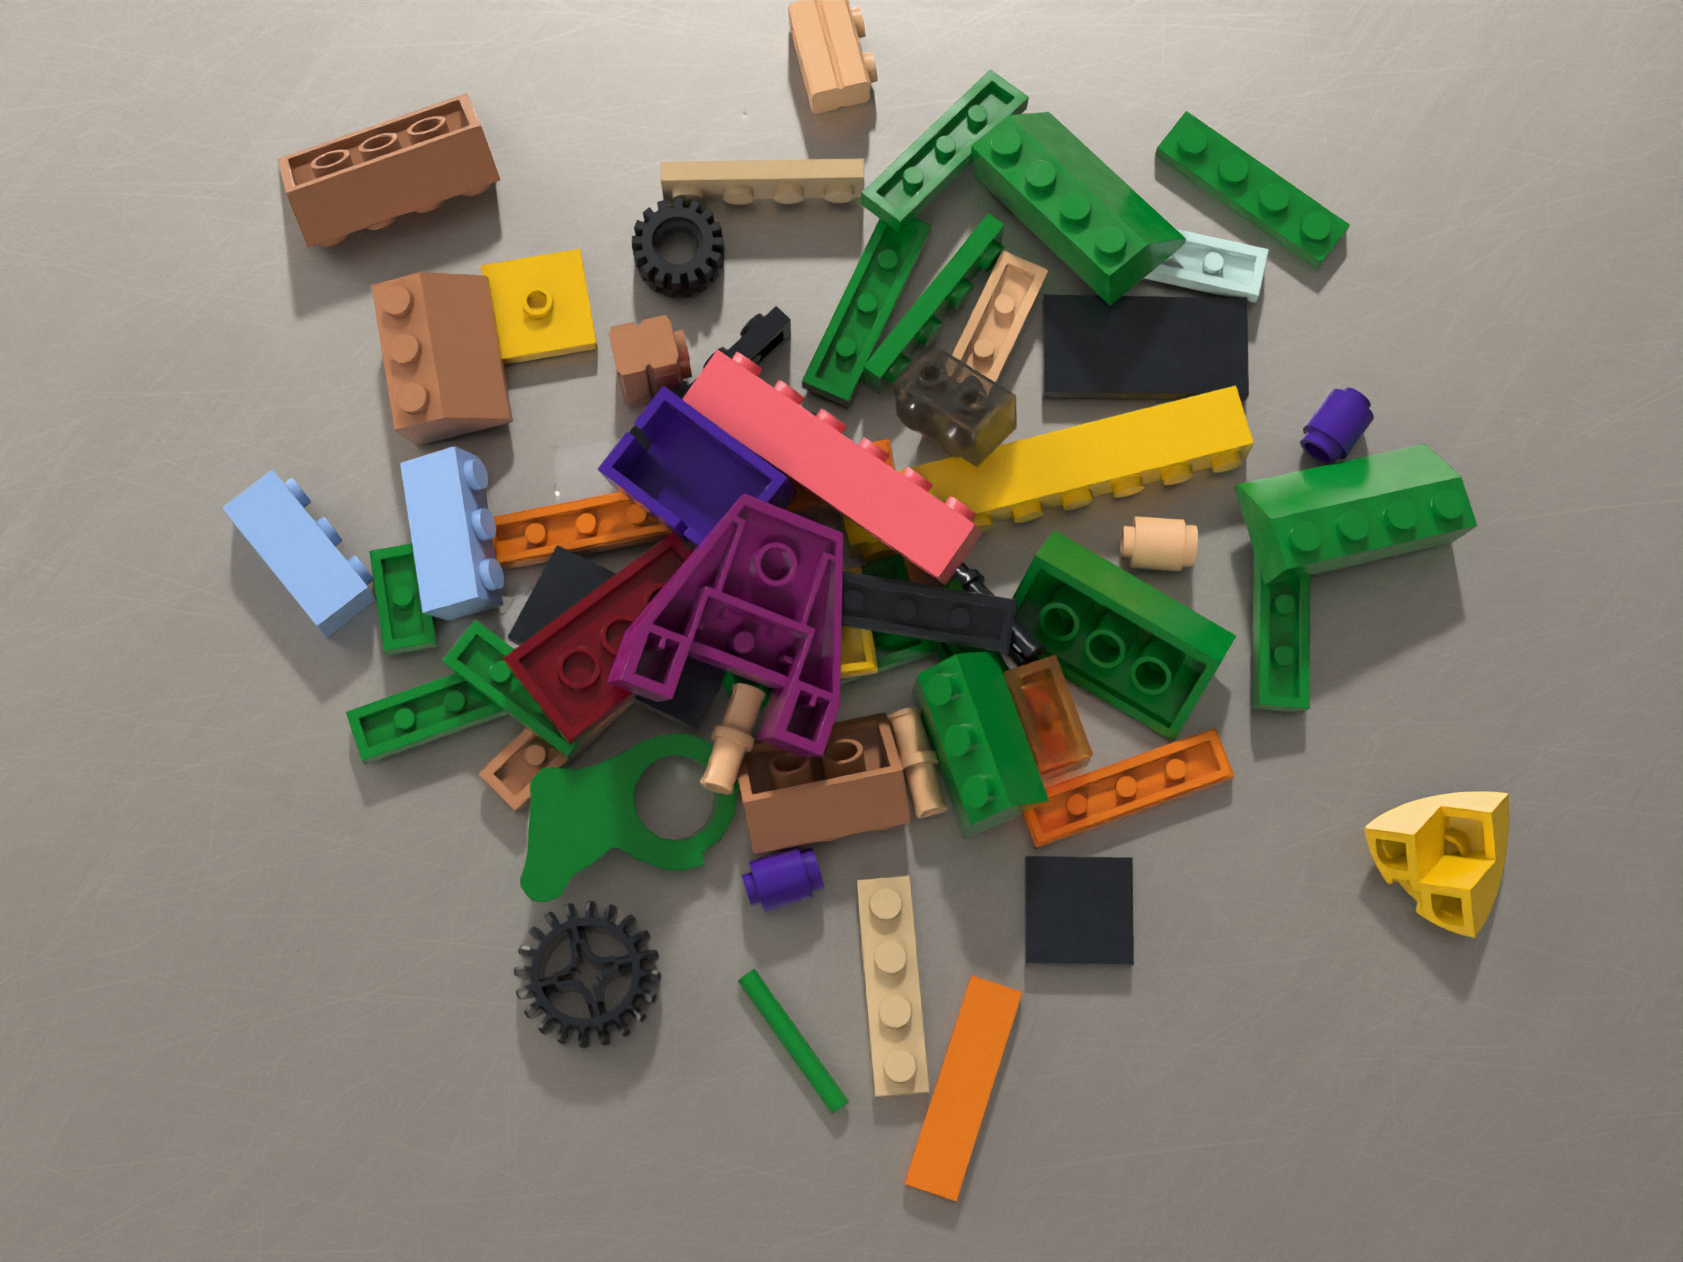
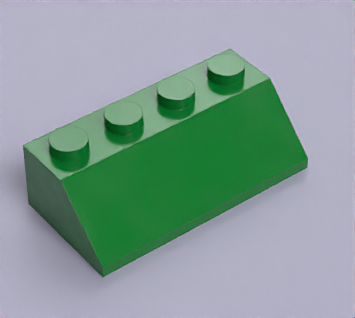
(1073, 202)
(1353, 512)
(1119, 634)

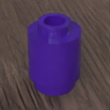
(1337, 425)
(783, 878)

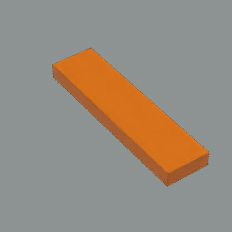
(1129, 788)
(963, 1088)

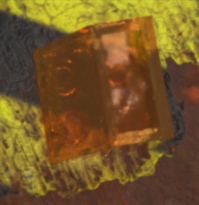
(1049, 717)

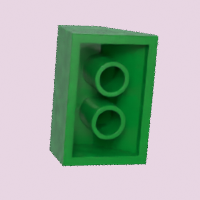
(978, 741)

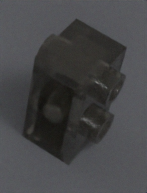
(955, 406)

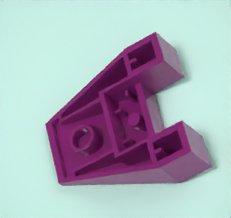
(758, 604)

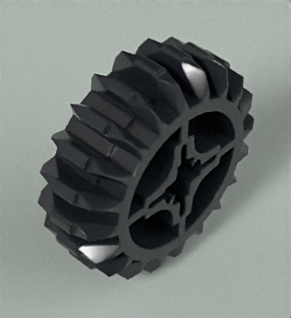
(563, 979)

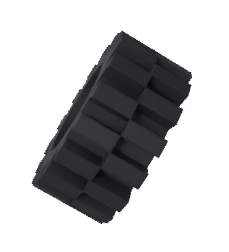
(678, 219)

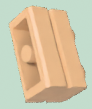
(831, 54)

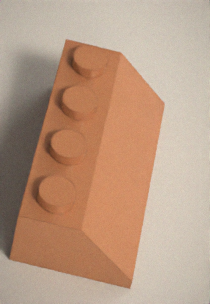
(388, 171)

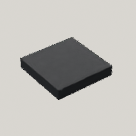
(1078, 911)

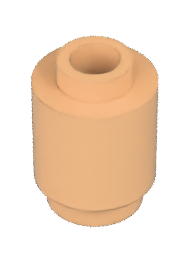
(1159, 544)

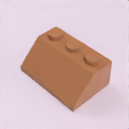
(441, 355)
(828, 796)

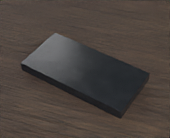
(1143, 346)
(570, 579)

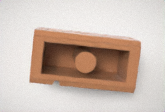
(649, 358)

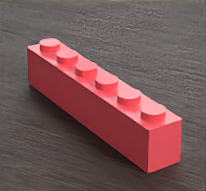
(833, 467)

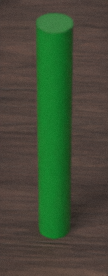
(793, 1041)

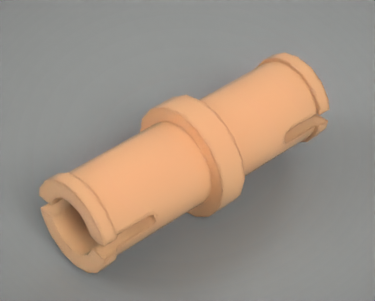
(732, 739)
(917, 762)

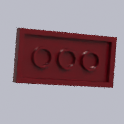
(572, 657)

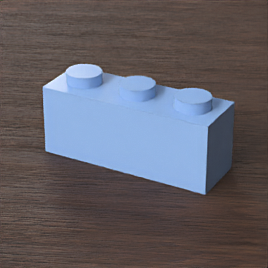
(452, 534)
(302, 551)

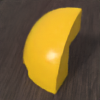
(1445, 855)

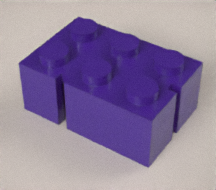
(689, 470)

